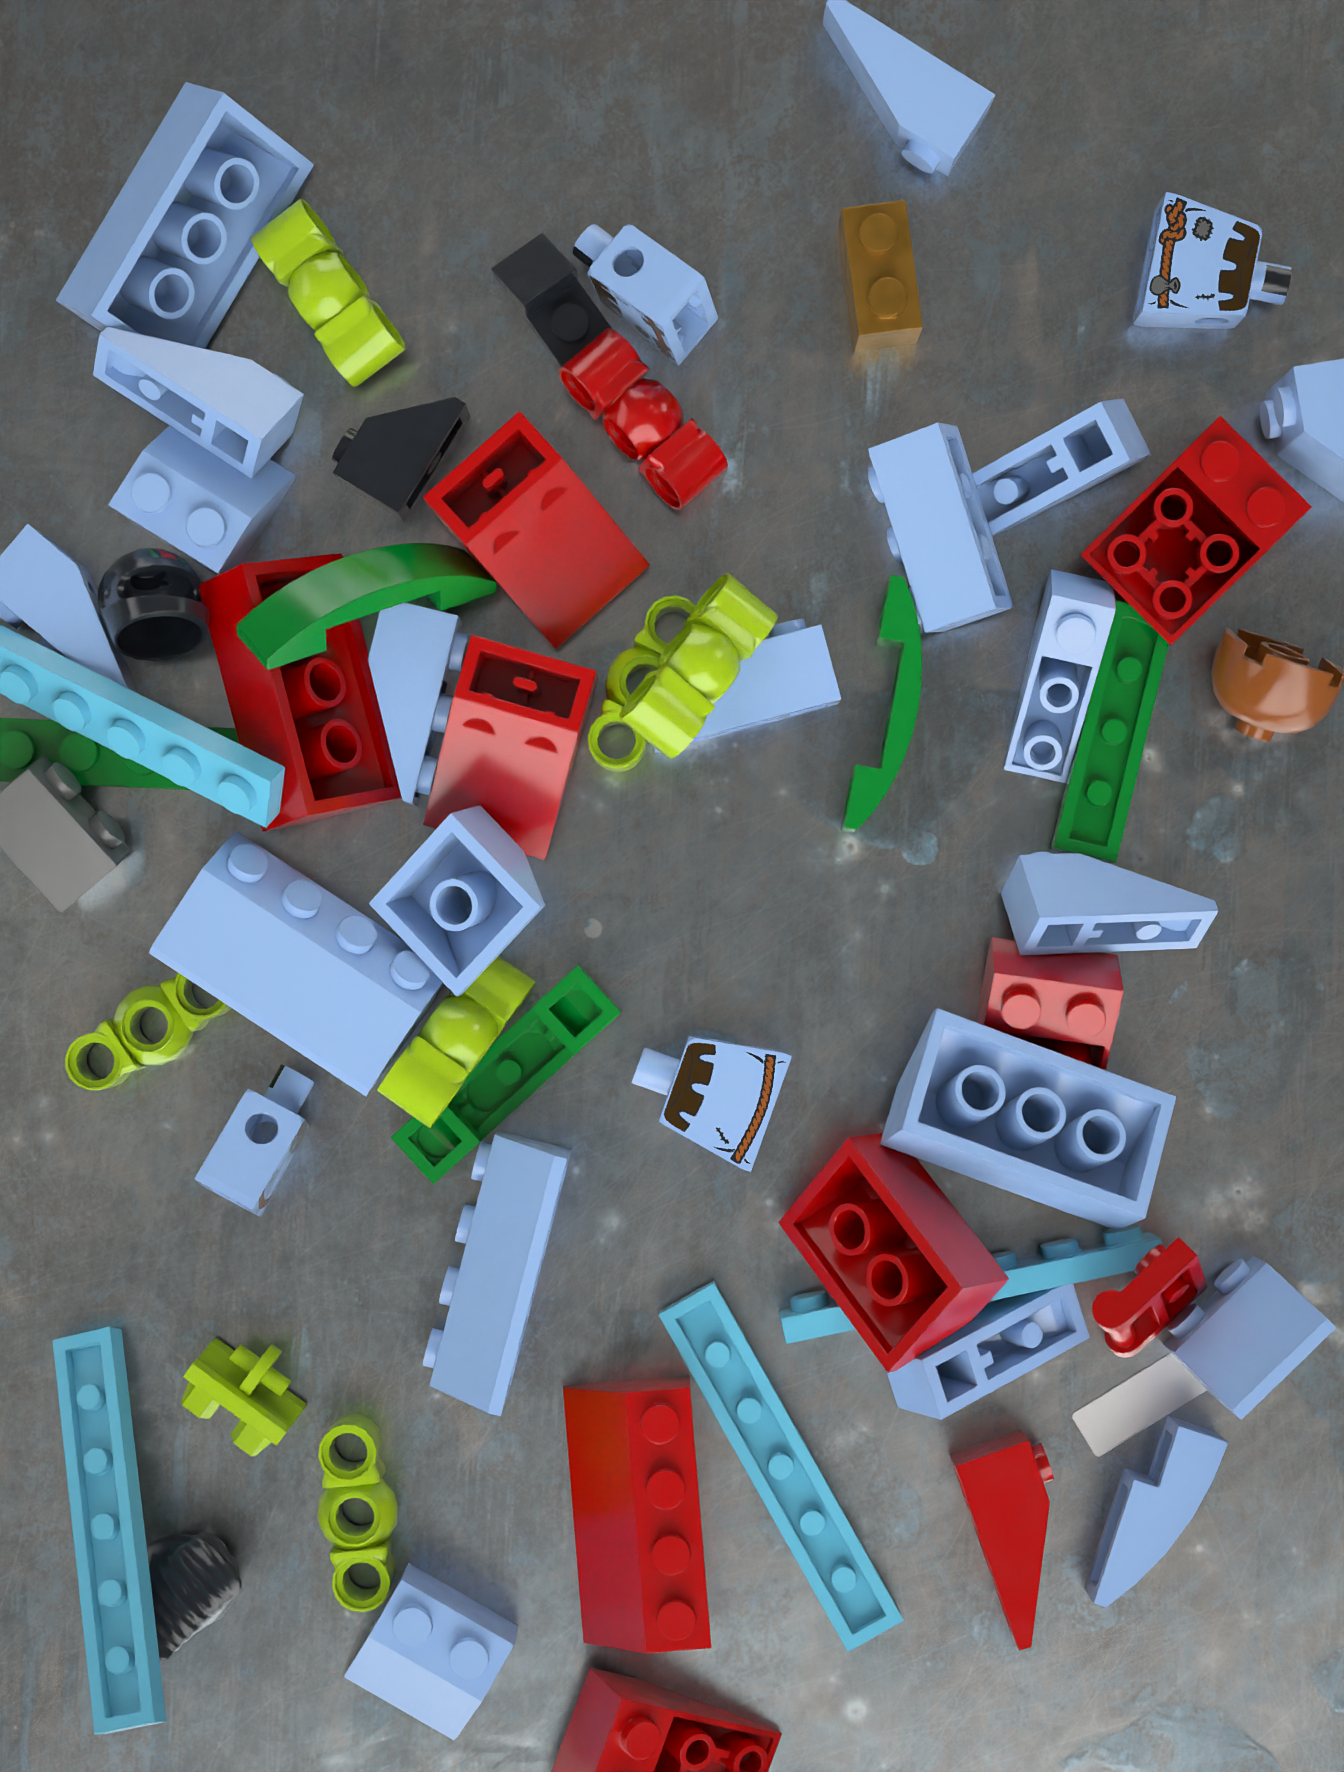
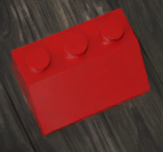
(891, 1250)

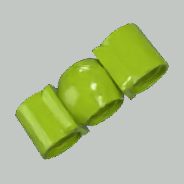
(328, 293)
(642, 655)
(698, 666)
(126, 1041)
(455, 1041)
(353, 1542)

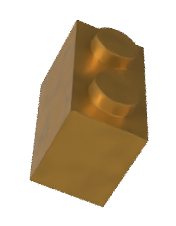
(879, 276)

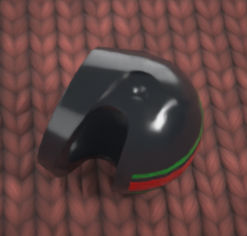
(153, 605)

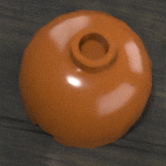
(1272, 684)

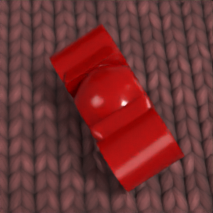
(643, 418)

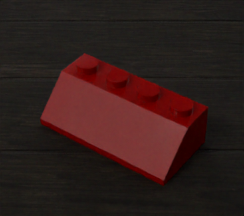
(308, 714)
(637, 1515)

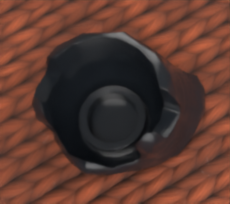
(190, 1586)

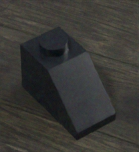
(398, 453)

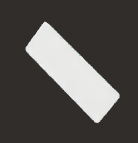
(1136, 1404)

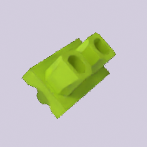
(247, 1389)

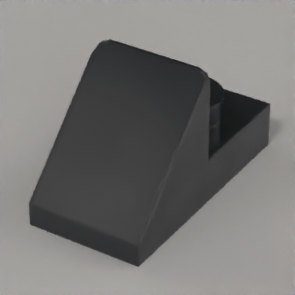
(550, 298)

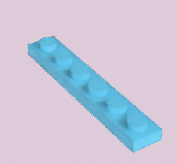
(140, 729)
(1059, 1265)
(780, 1466)
(108, 1532)

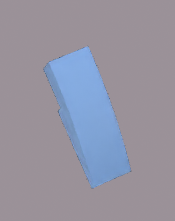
(1154, 1508)

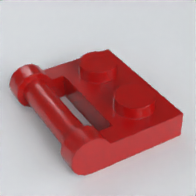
(1162, 1289)

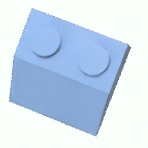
(1307, 422)
(200, 500)
(461, 897)
(1246, 1334)
(432, 1652)

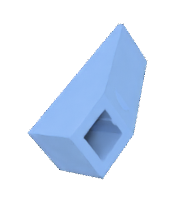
(59, 603)
(410, 673)
(1060, 674)

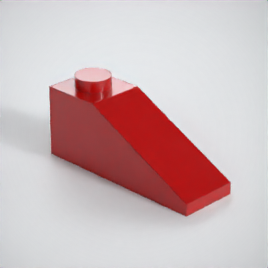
(1010, 1516)

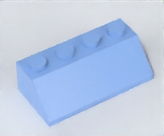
(185, 221)
(298, 962)
(1030, 1121)
(498, 1269)

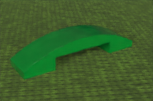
(296, 617)
(898, 630)
(510, 1072)

